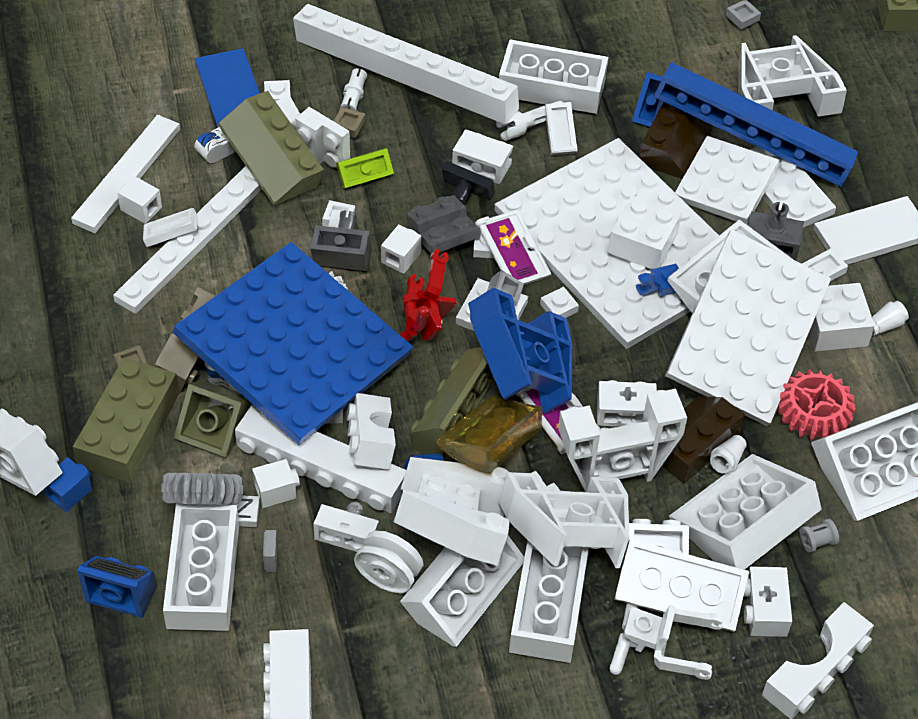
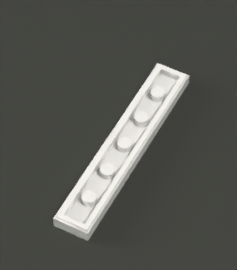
(133, 163)

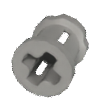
(819, 535)

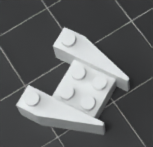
(789, 72)
(623, 449)
(455, 507)
(568, 518)

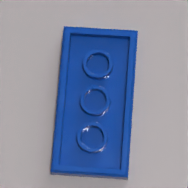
(226, 81)

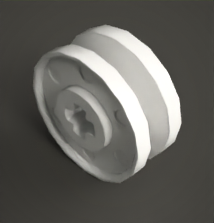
(388, 561)

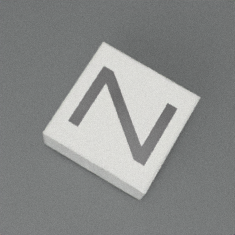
(248, 511)

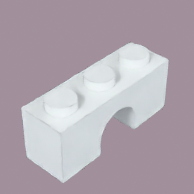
(369, 431)

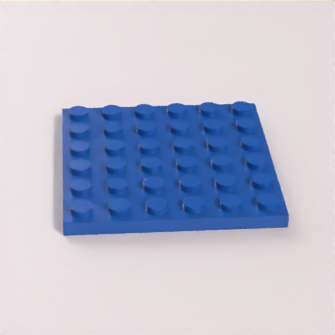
(293, 341)

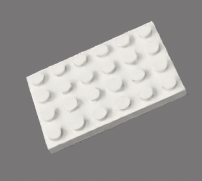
(748, 327)

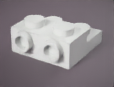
(323, 137)
(668, 536)

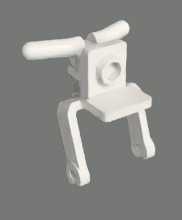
(653, 631)

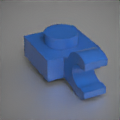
(657, 280)

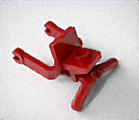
(426, 308)

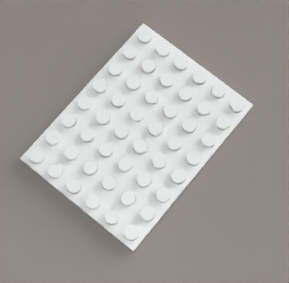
(572, 226)

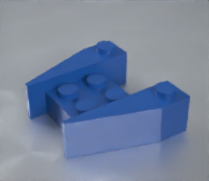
(523, 353)

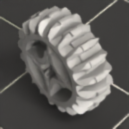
(202, 488)

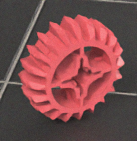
(804, 392)

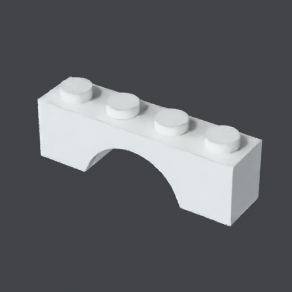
(795, 685)

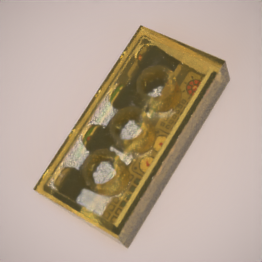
(491, 433)

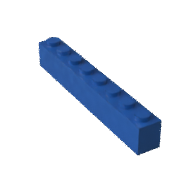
(756, 124)

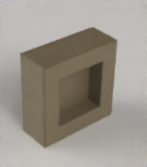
(350, 120)

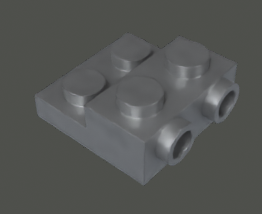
(442, 224)

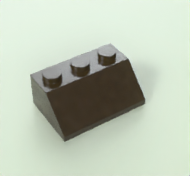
(673, 141)
(707, 426)

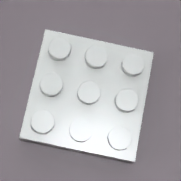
(727, 179)

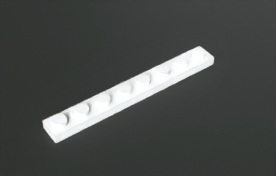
(182, 249)

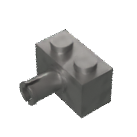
(778, 229)
(342, 245)

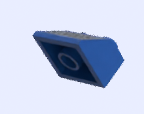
(117, 585)

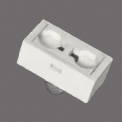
(344, 528)

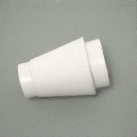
(889, 317)
(727, 455)

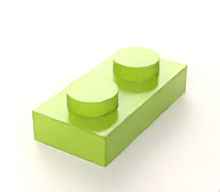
(364, 168)

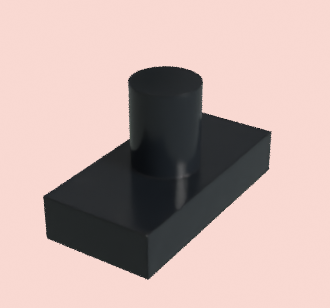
(467, 182)

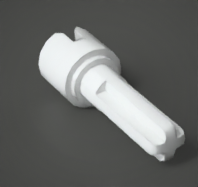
(521, 121)

